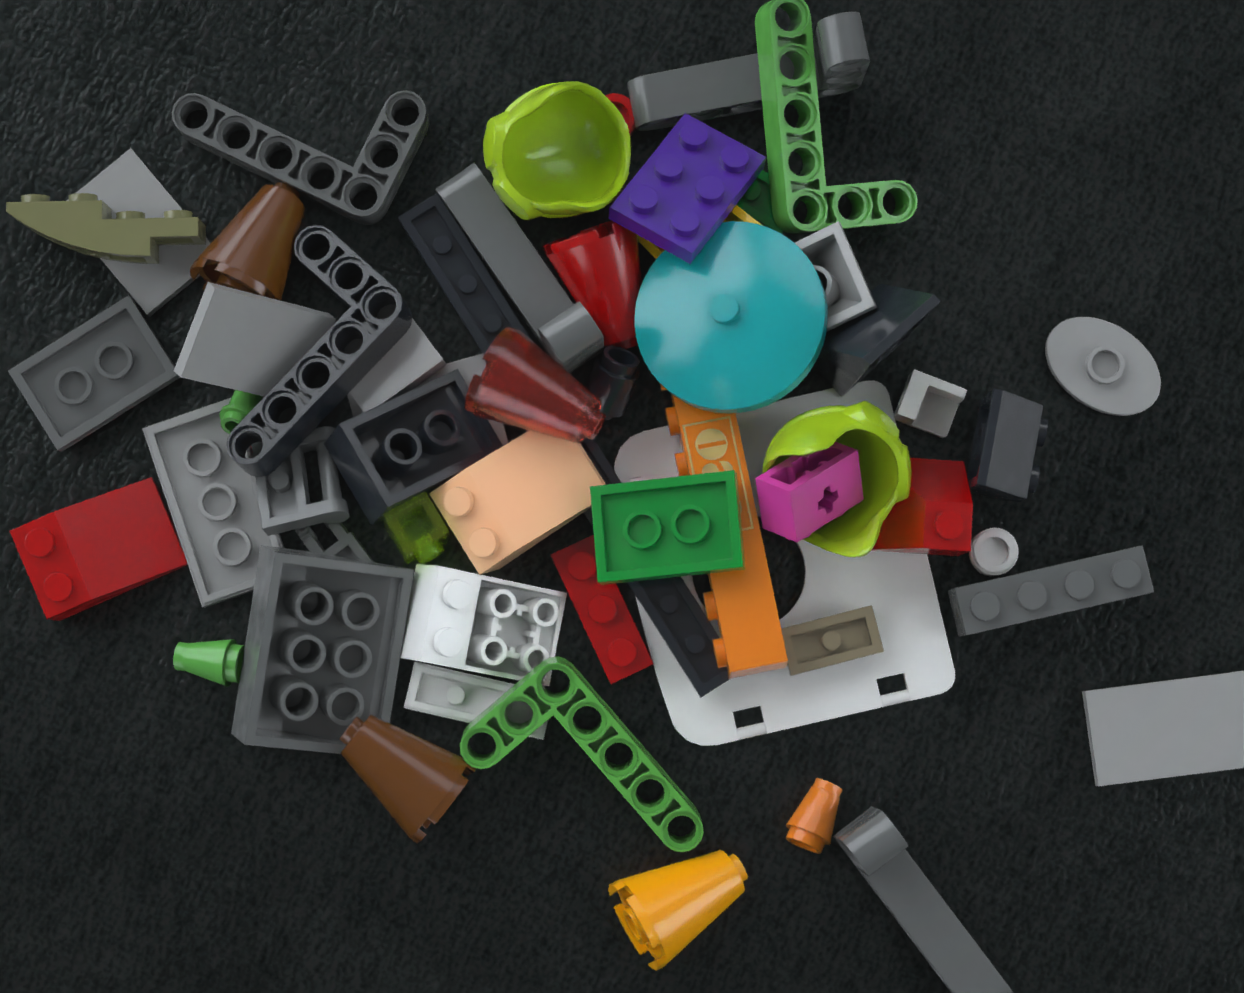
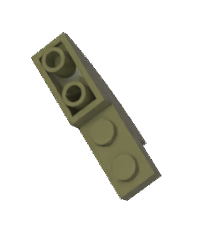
(88, 227)

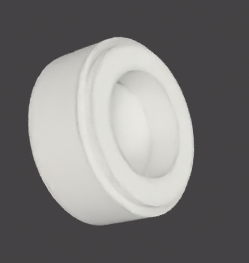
(993, 551)

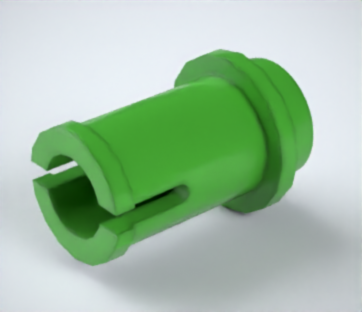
(237, 409)

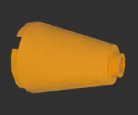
(676, 902)

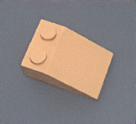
(516, 497)

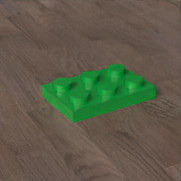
(667, 527)

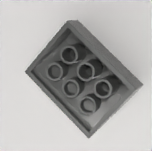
(319, 648)

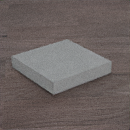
(400, 370)

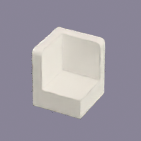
(929, 403)

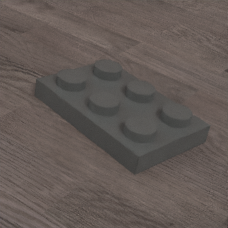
(94, 373)

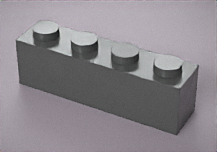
(1050, 591)

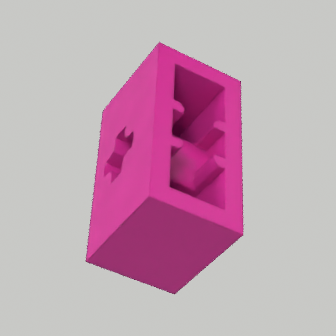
(809, 491)

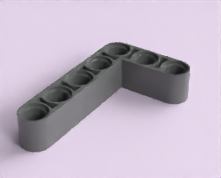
(734, 83)
(308, 161)
(558, 324)
(907, 893)

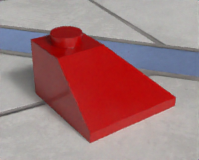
(935, 514)

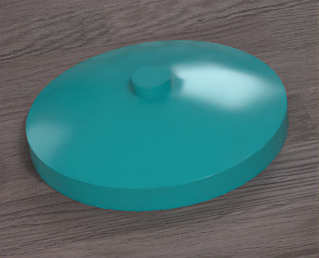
(733, 322)

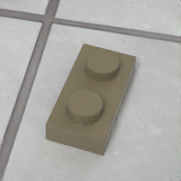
(831, 640)

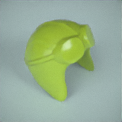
(558, 151)
(882, 461)

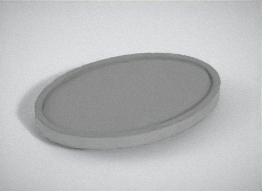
(1102, 366)

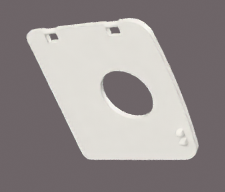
(892, 582)

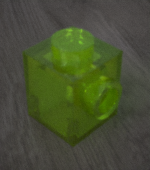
(417, 529)

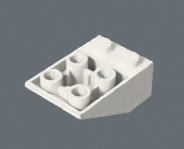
(481, 623)

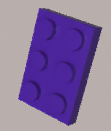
(687, 188)

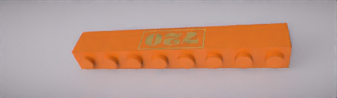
(740, 598)

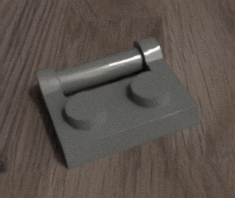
(285, 492)

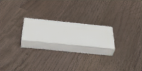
(461, 695)

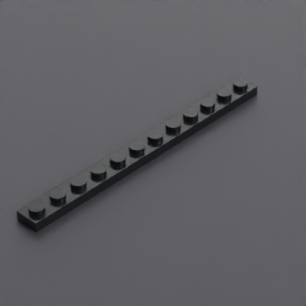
(485, 317)

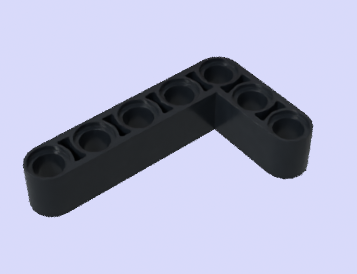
(325, 356)

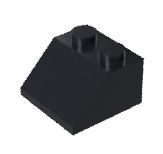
(1005, 447)

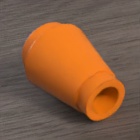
(815, 817)

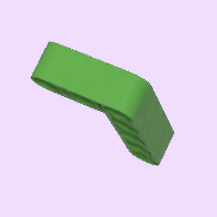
(806, 136)
(593, 741)

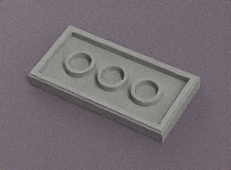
(210, 502)
(1166, 728)

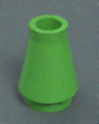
(212, 660)

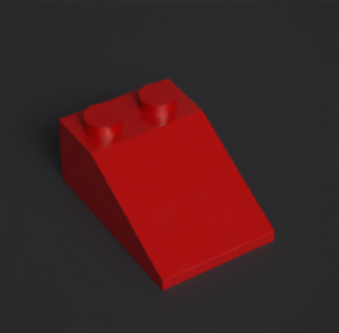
(98, 548)

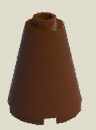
(256, 245)
(405, 772)

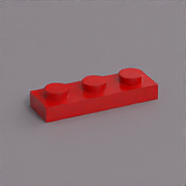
(602, 612)

